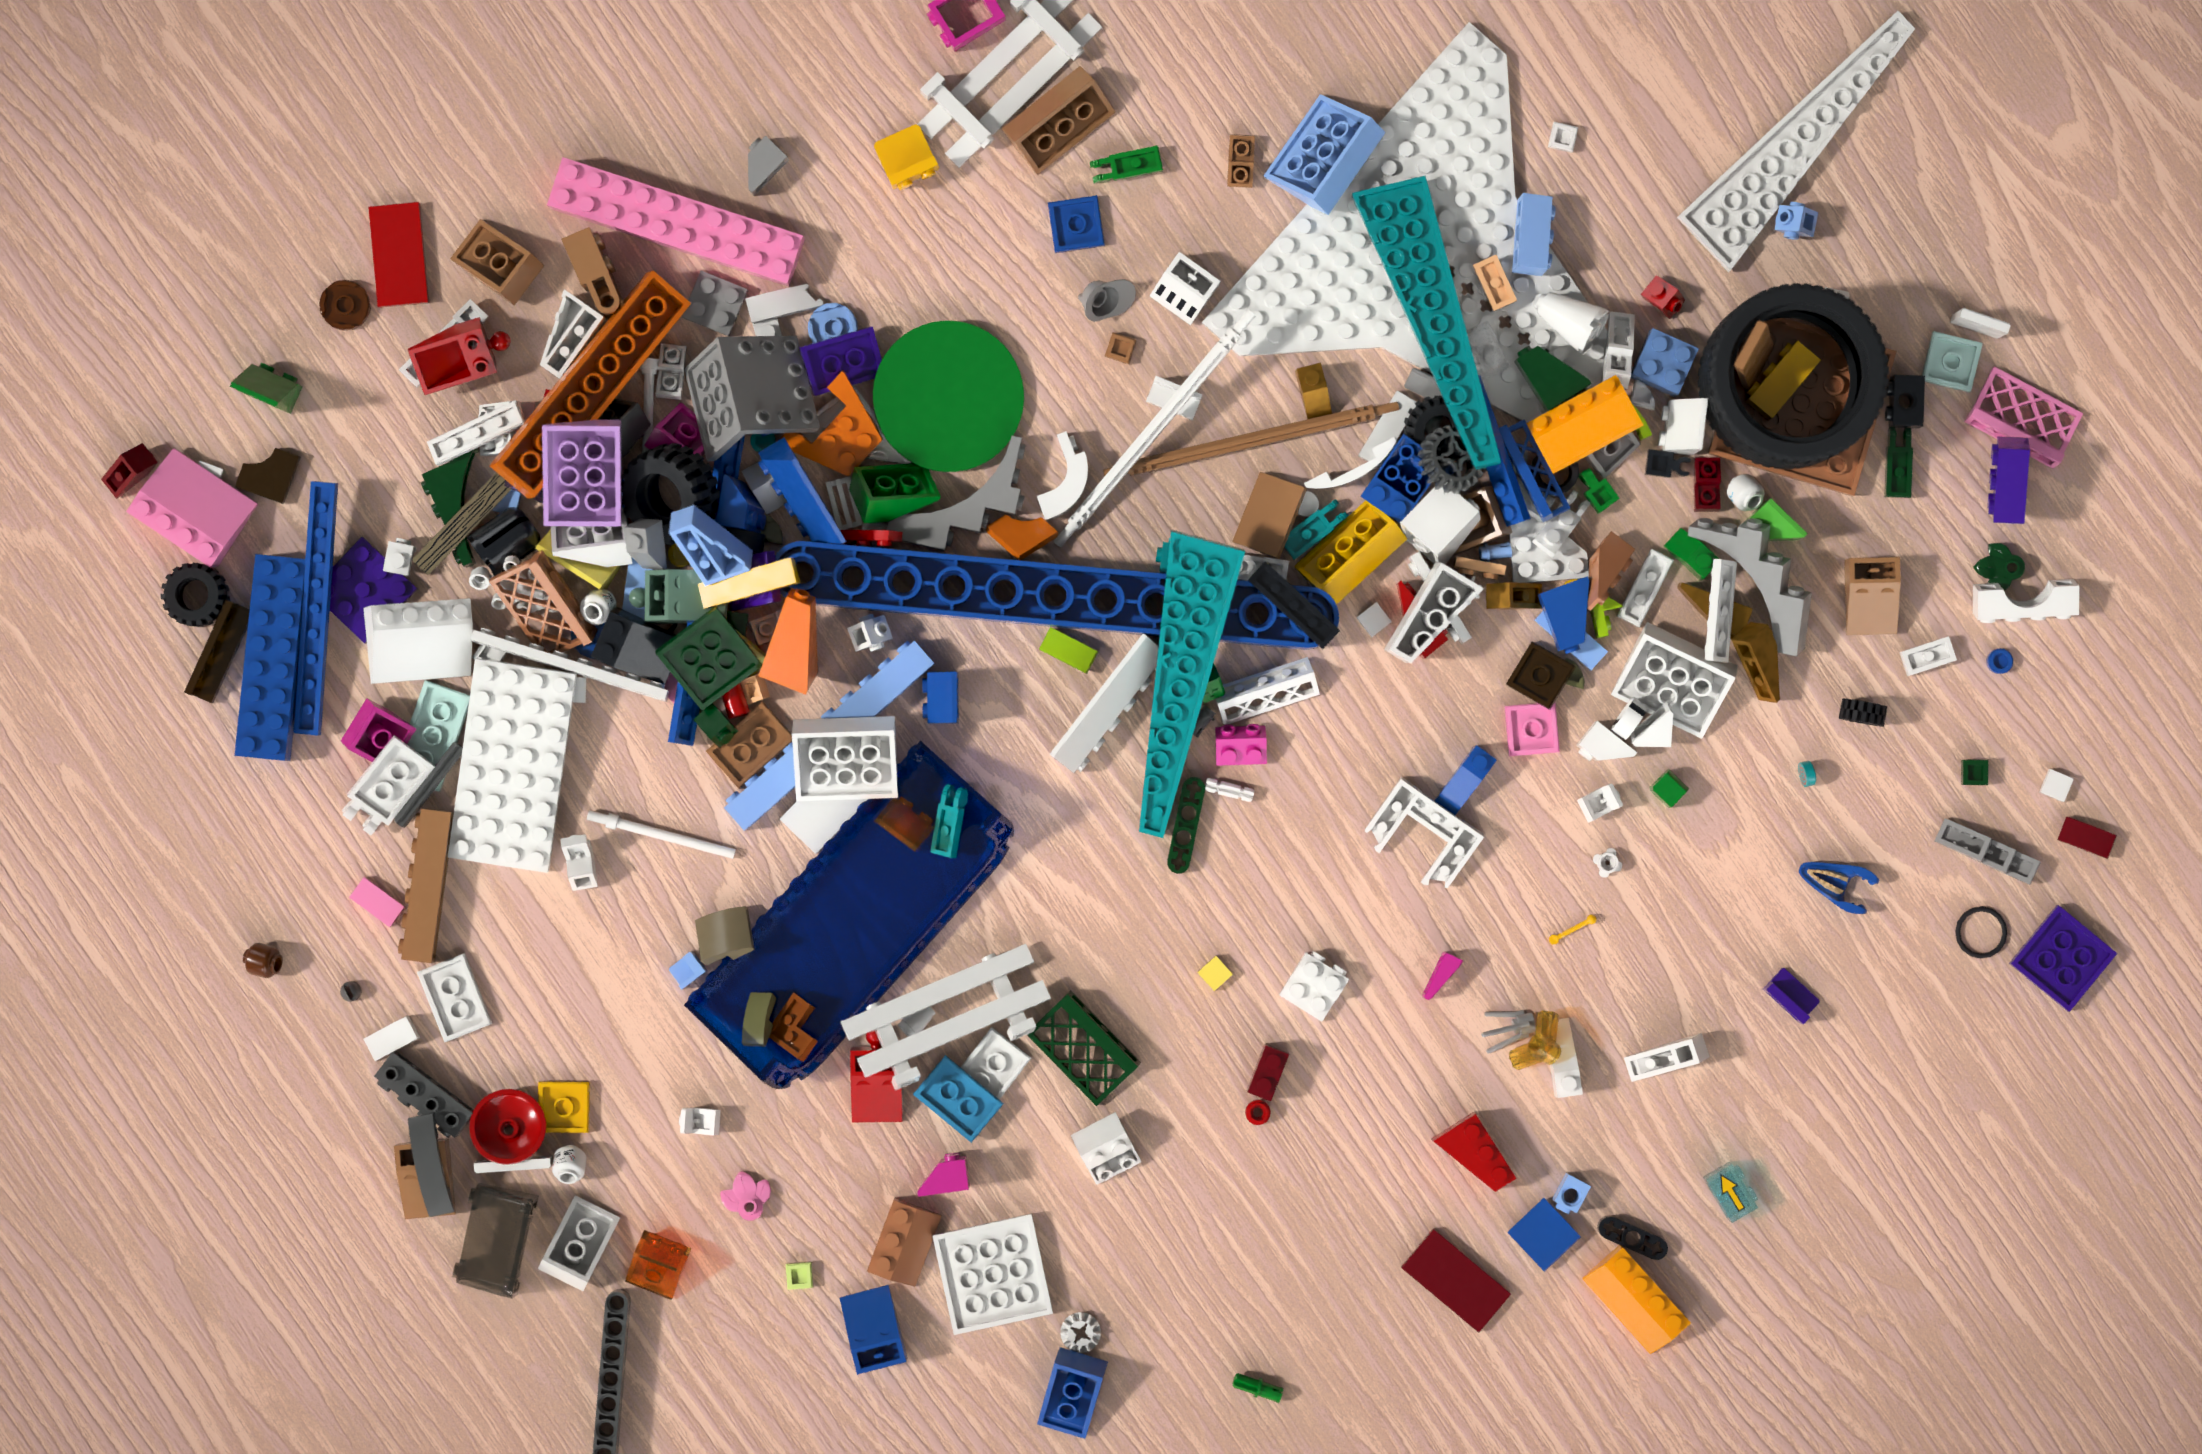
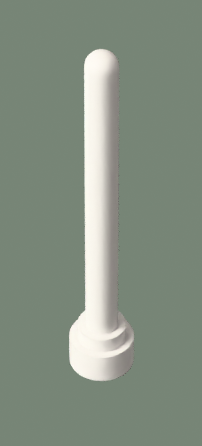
(649, 369)

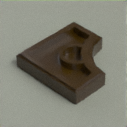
(271, 477)

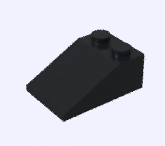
(631, 644)

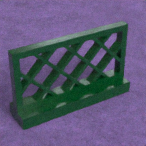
(1099, 1033)

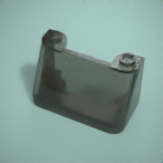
(495, 1239)

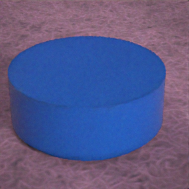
(1999, 661)

